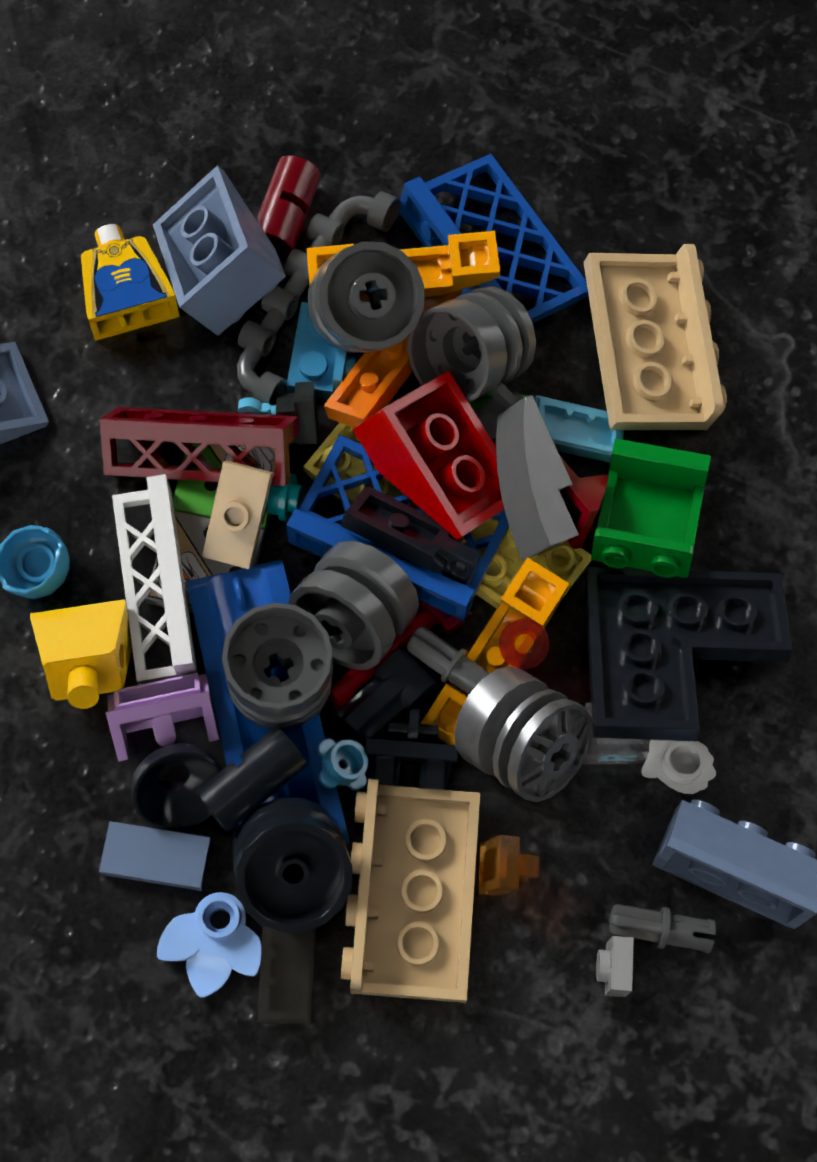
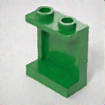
(650, 509)

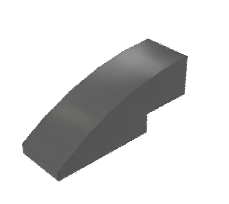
(531, 480)

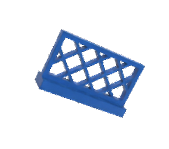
(433, 223)
(320, 534)

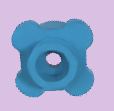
(352, 756)

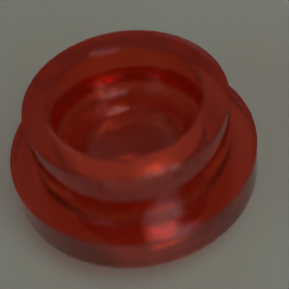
(513, 632)

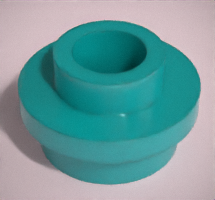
(284, 499)

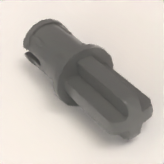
(446, 660)
(661, 927)

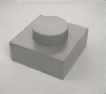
(616, 966)

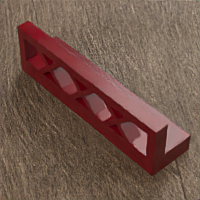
(194, 427)

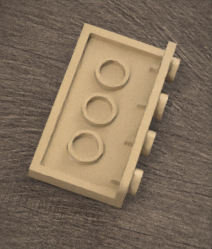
(654, 340)
(412, 893)

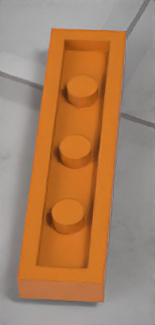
(375, 379)

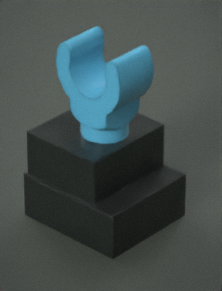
(300, 404)

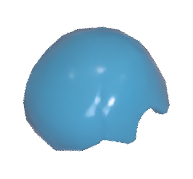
(33, 562)

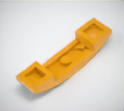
(461, 264)
(531, 596)

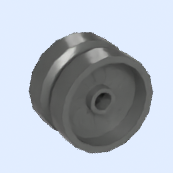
(393, 291)
(359, 601)

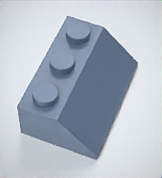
(740, 863)

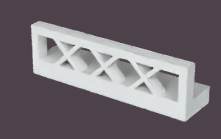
(172, 581)

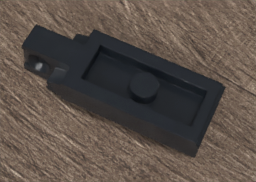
(409, 535)

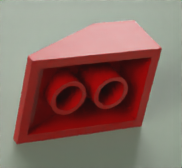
(437, 455)

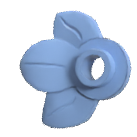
(208, 950)

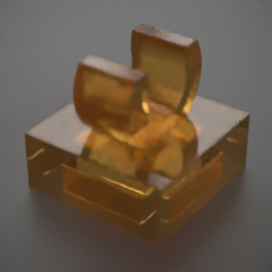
(504, 866)

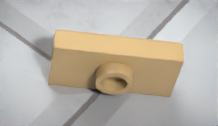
(237, 514)

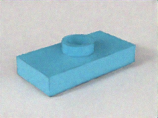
(578, 428)

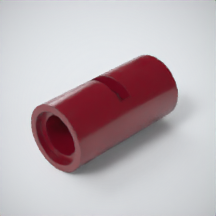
(288, 202)

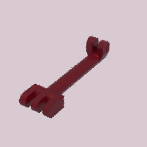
(430, 617)

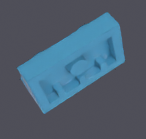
(316, 359)

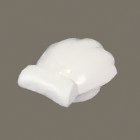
(680, 765)

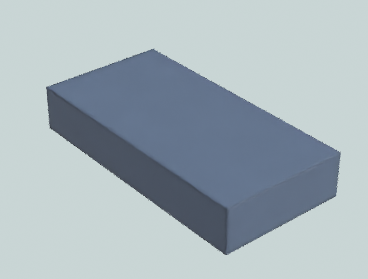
(155, 856)

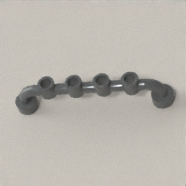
(283, 302)

